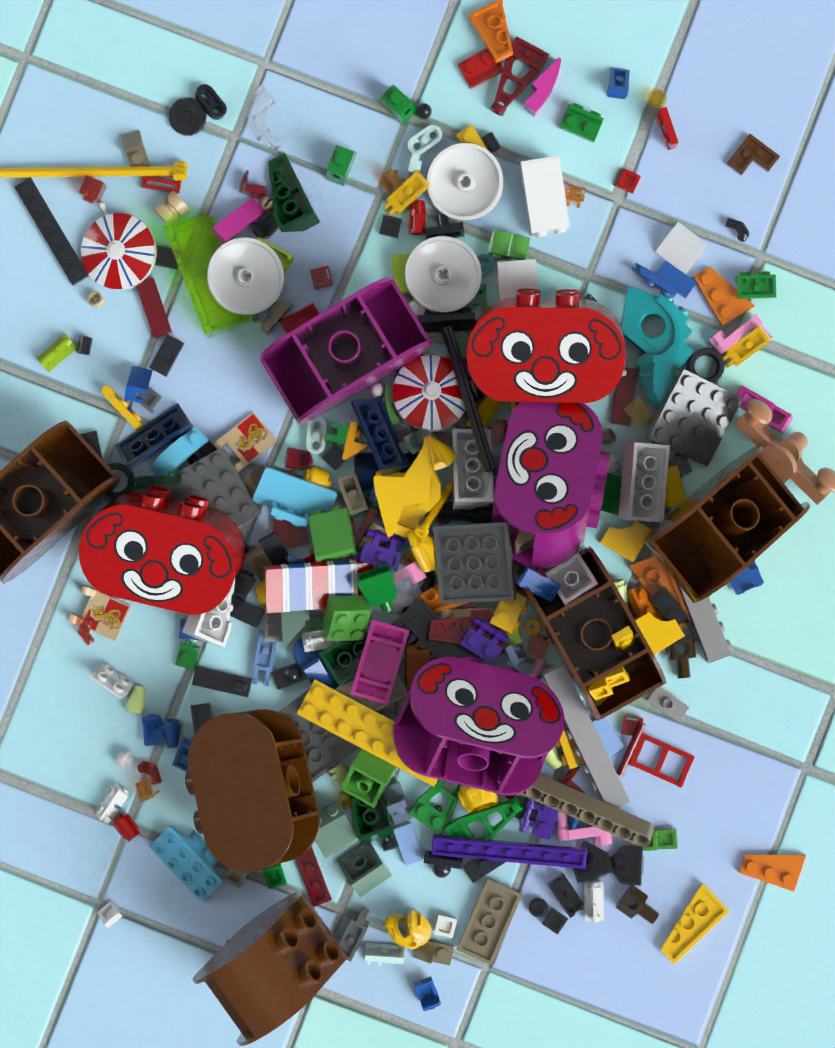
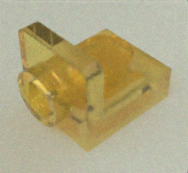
(638, 412)

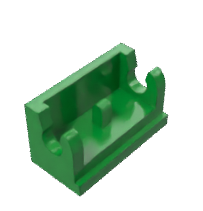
(339, 436)

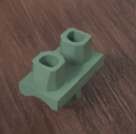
(414, 441)

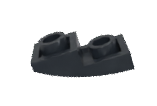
(274, 548)
(246, 611)

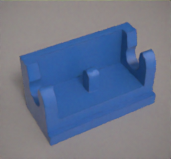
(137, 383)

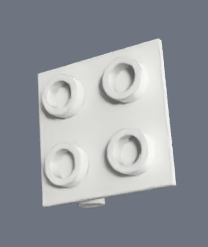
(112, 680)

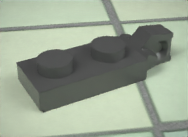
(354, 933)

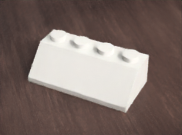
(470, 482)
(644, 482)

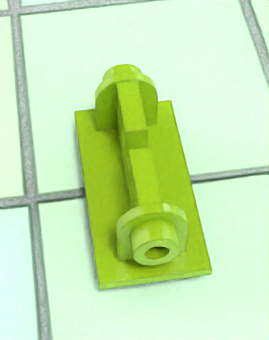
(56, 352)

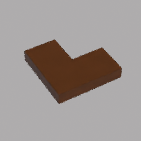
(755, 151)

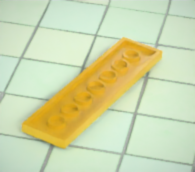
(354, 723)

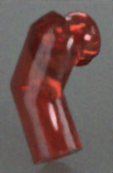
(84, 629)
(150, 769)

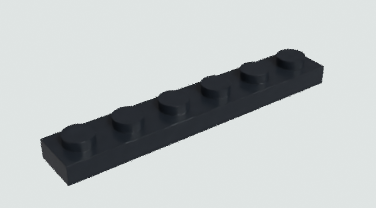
(51, 231)

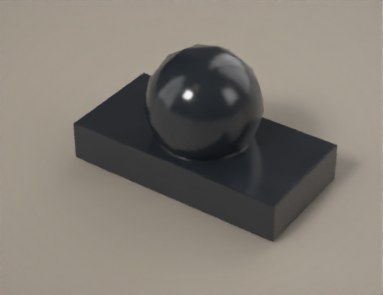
(288, 676)
(442, 864)

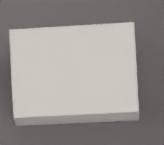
(681, 248)
(574, 578)

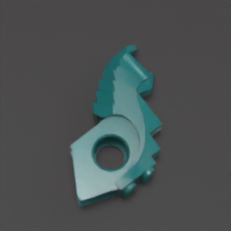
(662, 353)

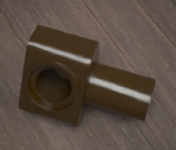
(682, 660)
(639, 908)

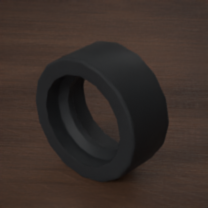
(709, 352)
(119, 466)

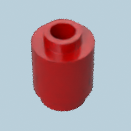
(126, 826)

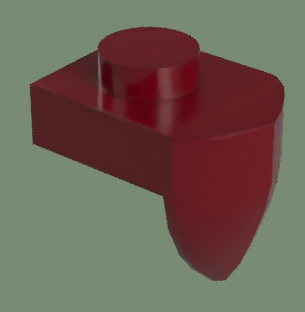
(254, 191)
(298, 459)
(566, 779)

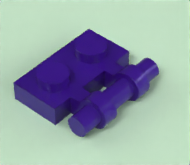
(378, 555)
(481, 646)
(543, 822)

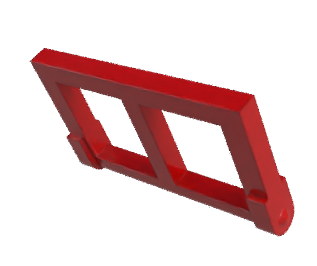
(680, 782)

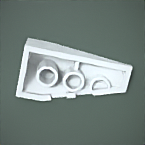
(214, 625)

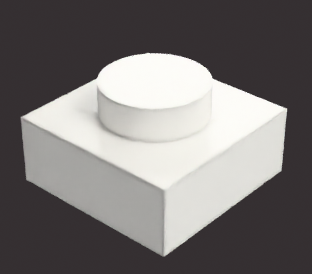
(109, 914)
(445, 926)

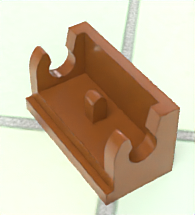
(415, 658)

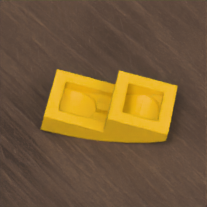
(603, 686)

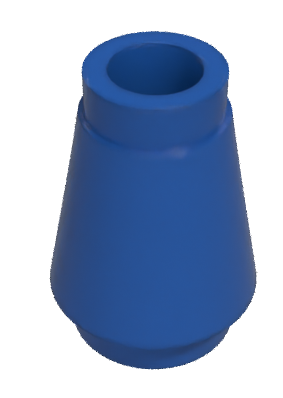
(171, 732)

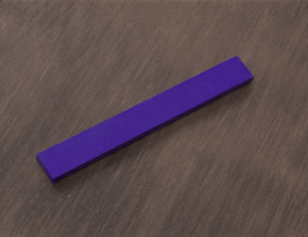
(509, 851)

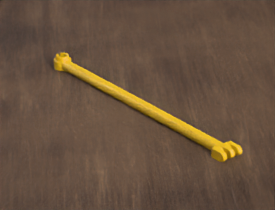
(178, 171)

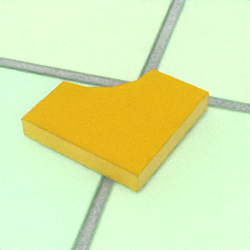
(626, 541)
(659, 633)

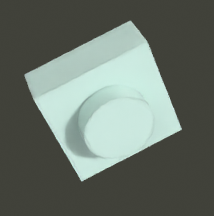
(415, 164)

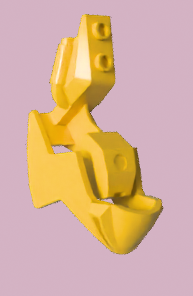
(411, 494)

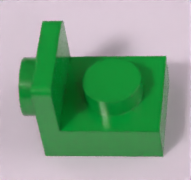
(187, 655)
(274, 876)

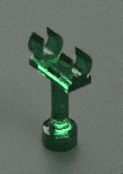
(142, 482)

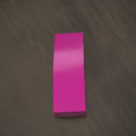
(543, 88)
(238, 221)
(780, 418)

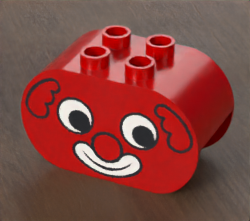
(546, 349)
(162, 551)

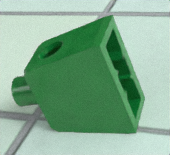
(397, 104)
(340, 165)
(378, 586)

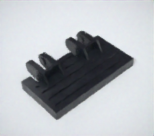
(417, 620)

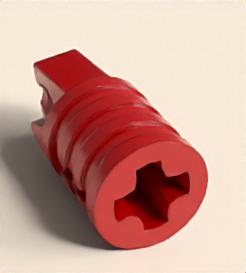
(417, 218)

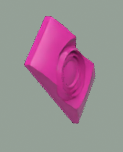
(379, 662)

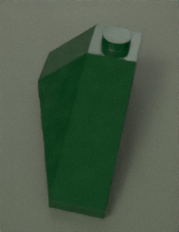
(290, 202)
(342, 660)
(371, 822)

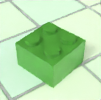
(346, 618)

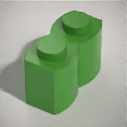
(508, 246)

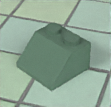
(293, 623)
(335, 829)
(364, 868)

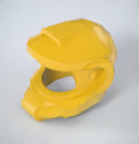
(476, 799)
(416, 926)

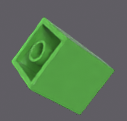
(332, 534)
(368, 778)

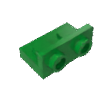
(581, 122)
(756, 286)
(611, 494)

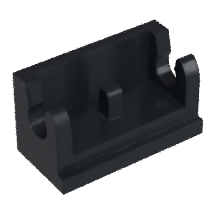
(566, 895)

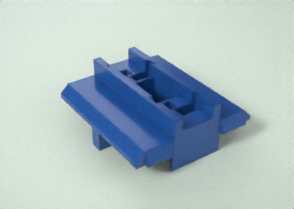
(747, 579)

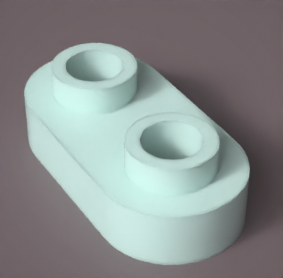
(423, 139)
(316, 435)

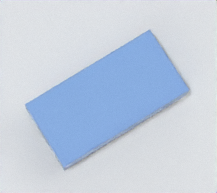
(608, 736)
(408, 844)

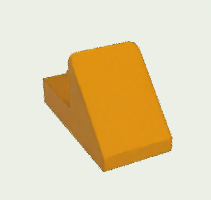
(351, 447)

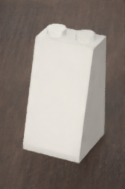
(544, 196)
(514, 276)

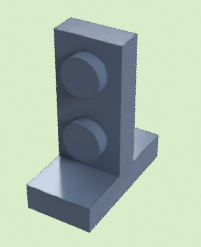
(511, 656)
(397, 803)

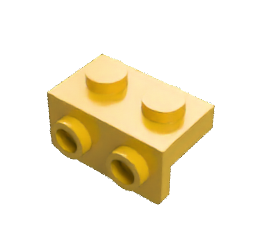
(508, 613)
(569, 754)

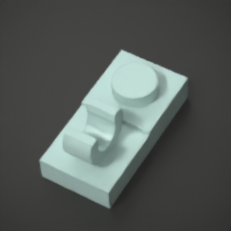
(384, 953)

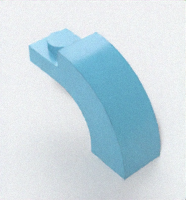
(179, 452)

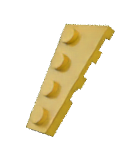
(697, 919)

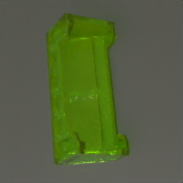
(193, 248)

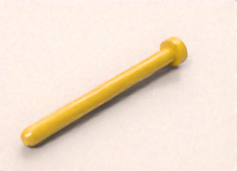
(422, 530)

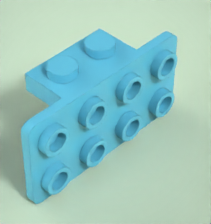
(292, 497)
(189, 861)

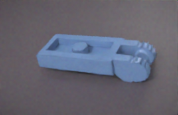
(264, 658)

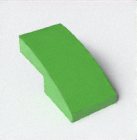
(389, 403)
(663, 840)

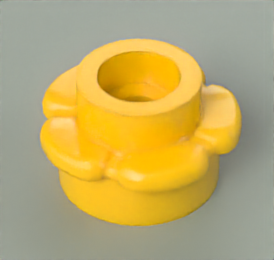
(527, 626)

